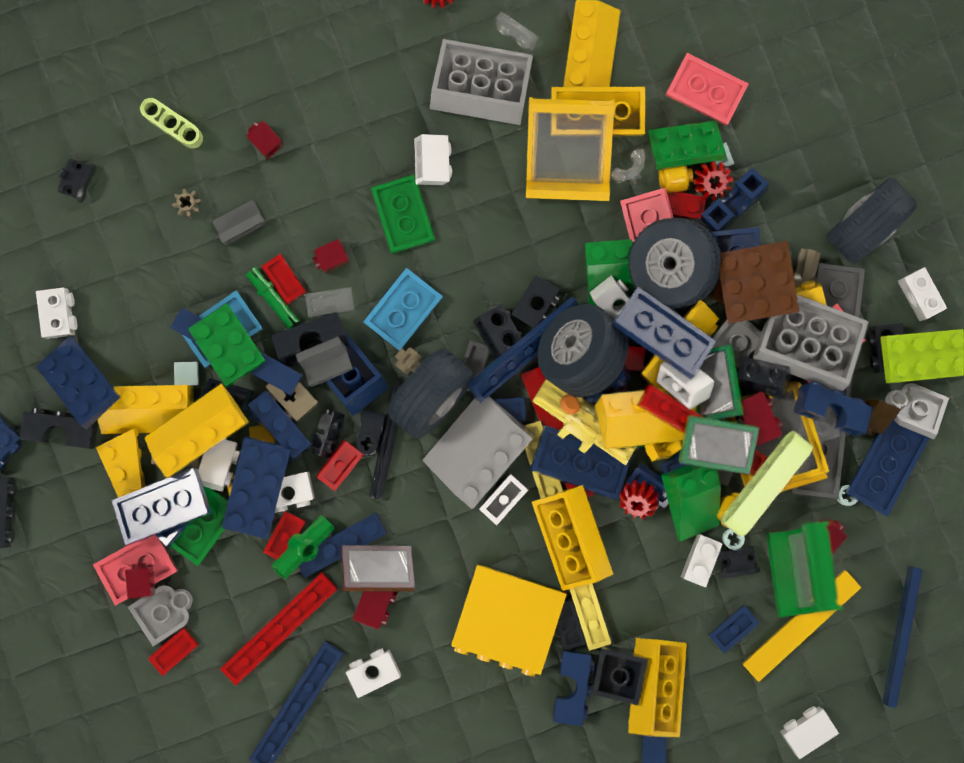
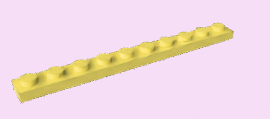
(583, 596)

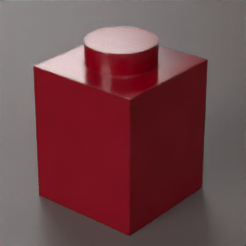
(264, 139)
(330, 256)
(140, 581)

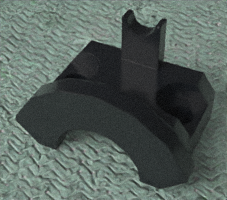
(76, 179)
(737, 562)

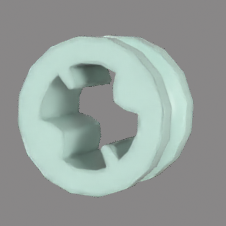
(844, 501)
(727, 542)

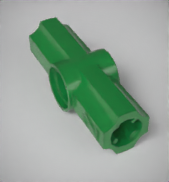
(302, 547)

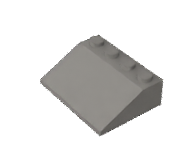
(481, 82)
(814, 343)
(477, 450)

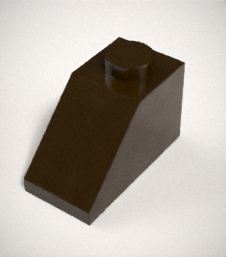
(881, 416)

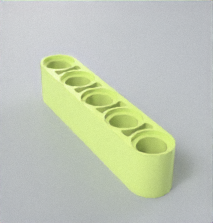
(767, 483)

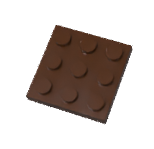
(758, 282)

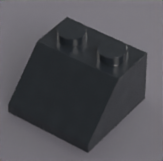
(620, 675)

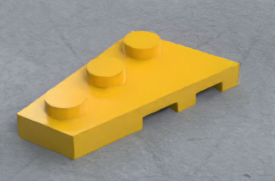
(122, 462)

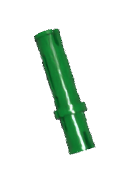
(266, 290)

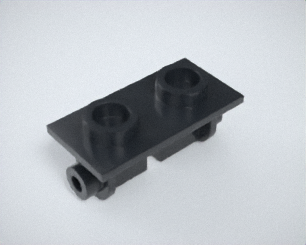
(326, 443)

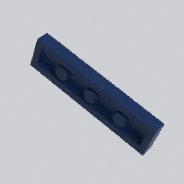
(330, 549)

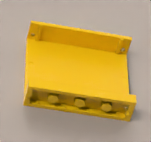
(508, 620)

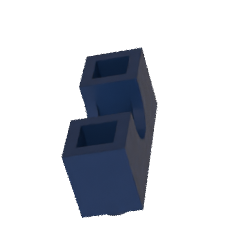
(737, 202)
(851, 413)
(278, 424)
(571, 708)

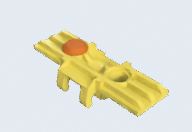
(577, 420)

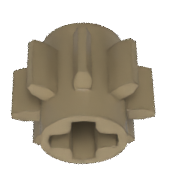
(188, 197)
(408, 360)

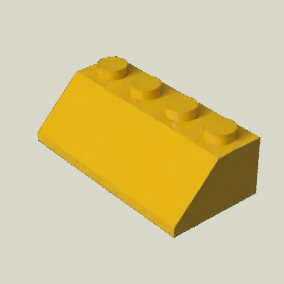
(591, 44)
(629, 105)
(701, 318)
(145, 408)
(628, 425)
(195, 431)
(572, 538)
(662, 689)

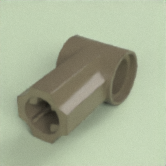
(806, 266)

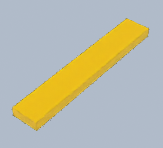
(795, 632)

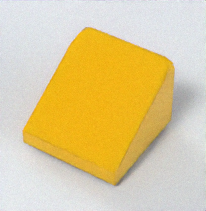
(261, 433)

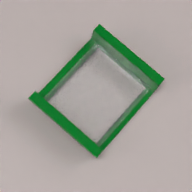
(803, 570)

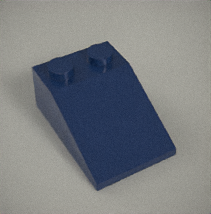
(360, 384)

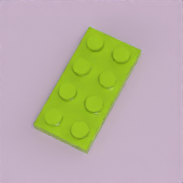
(923, 355)

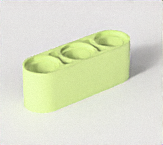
(161, 118)

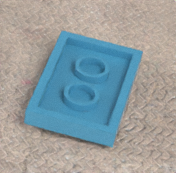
(403, 309)
(242, 312)

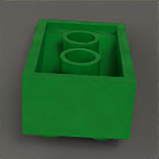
(607, 259)
(693, 499)

